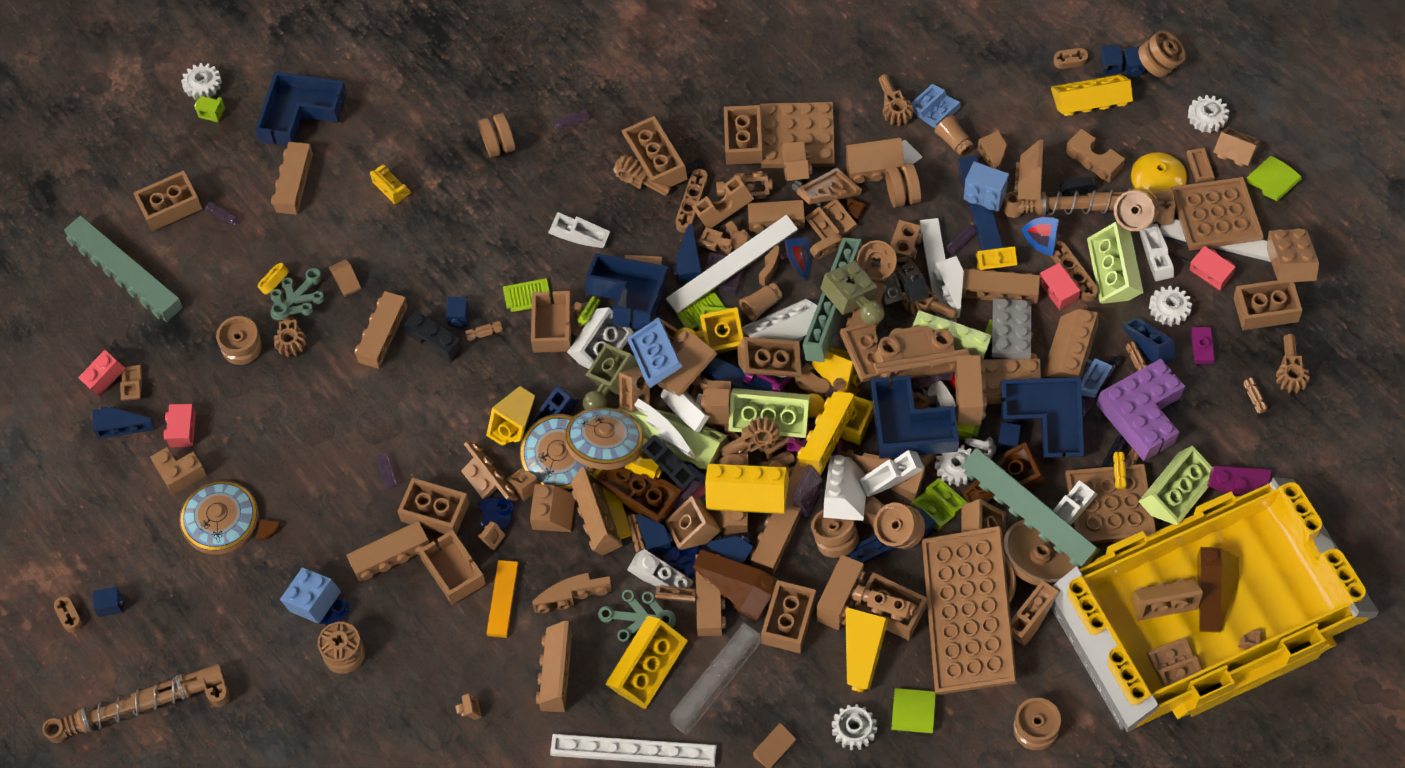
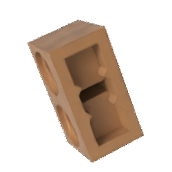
(903, 242)
(632, 387)

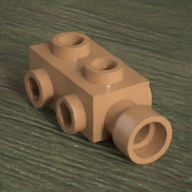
(749, 181)
(888, 605)

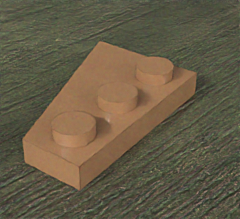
(829, 187)
(862, 346)

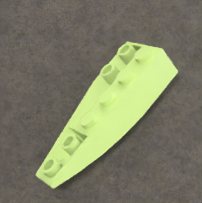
(704, 445)

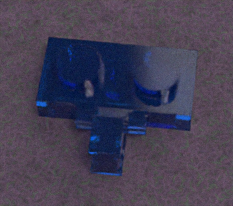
(682, 559)

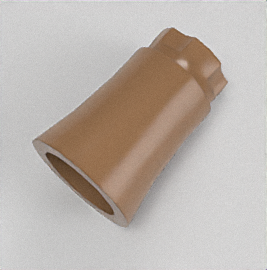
(954, 135)
(760, 301)

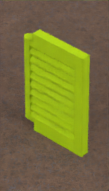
(519, 296)
(691, 315)

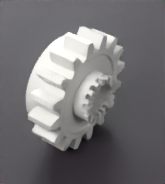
(201, 81)
(1208, 114)
(1178, 303)
(950, 473)
(854, 716)

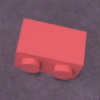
(1212, 267)
(1059, 286)
(102, 372)
(180, 425)

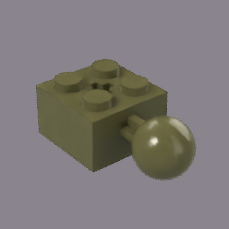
(853, 289)
(605, 374)

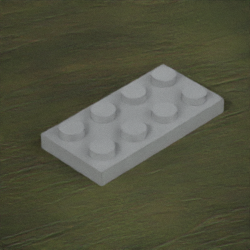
(1011, 329)

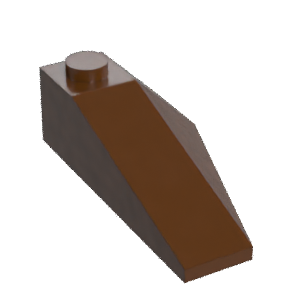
(1020, 465)
(640, 493)
(1217, 579)
(742, 584)

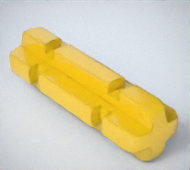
(1119, 470)

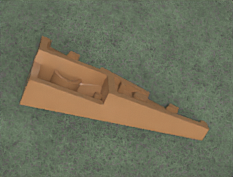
(867, 462)

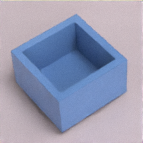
(986, 186)
(310, 595)

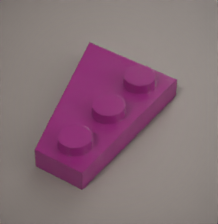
(1237, 480)

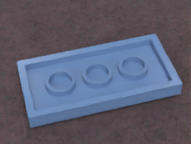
(654, 352)

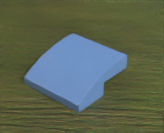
(934, 105)
(1094, 377)

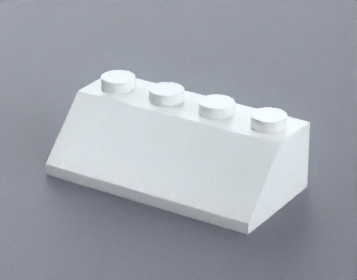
(785, 324)
(844, 491)

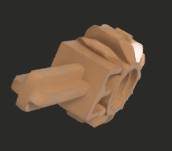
(896, 107)
(632, 172)
(929, 306)
(289, 331)
(1292, 366)
(754, 436)

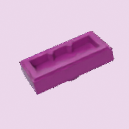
(1202, 345)

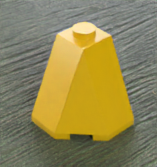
(839, 365)
(510, 417)

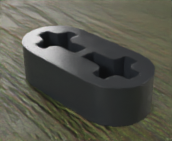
(1082, 185)

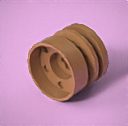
(878, 251)
(347, 655)

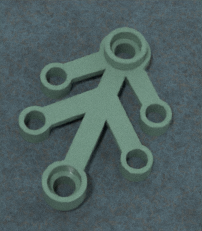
(282, 310)
(640, 615)

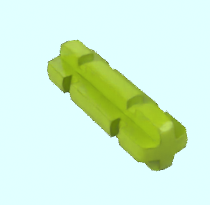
(588, 310)

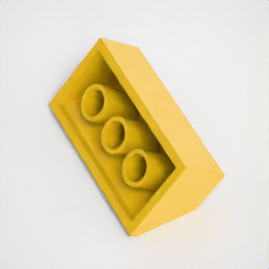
(1092, 94)
(827, 431)
(746, 488)
(646, 661)

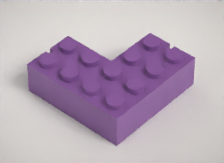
(1136, 408)

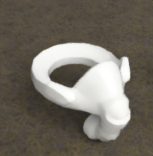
(987, 445)

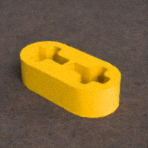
(273, 278)

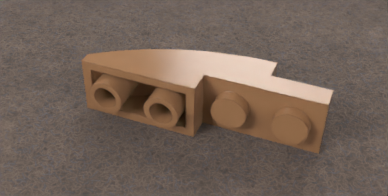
(562, 594)

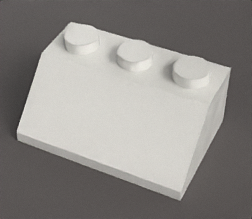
(595, 335)

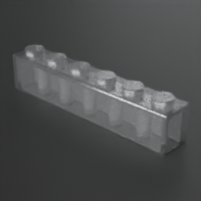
(715, 679)

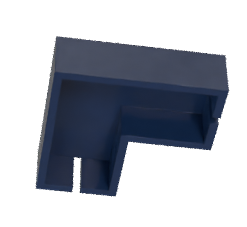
(295, 98)
(633, 284)
(1056, 404)
(904, 428)

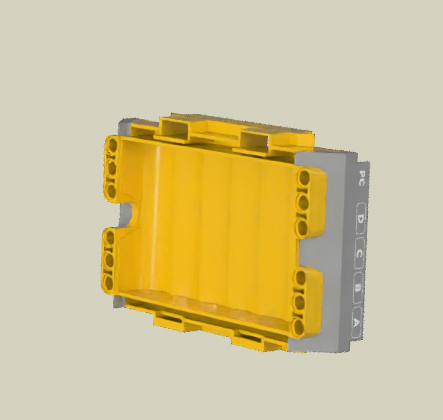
(1281, 589)

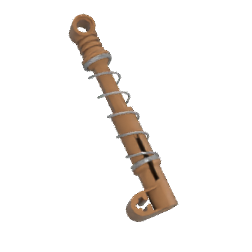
(1093, 202)
(180, 687)

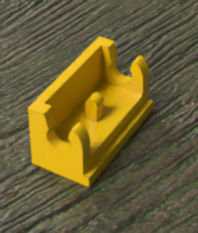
(389, 184)
(996, 258)

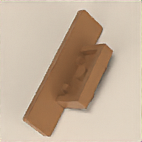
(484, 475)

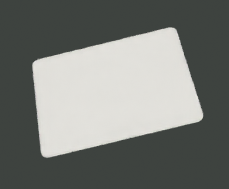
(909, 153)

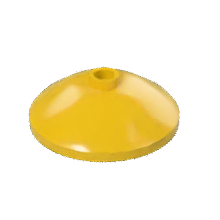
(1147, 176)

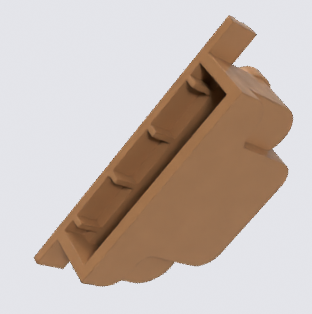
(916, 353)

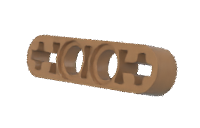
(691, 200)
(1076, 269)

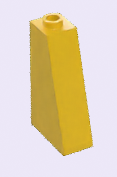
(863, 646)

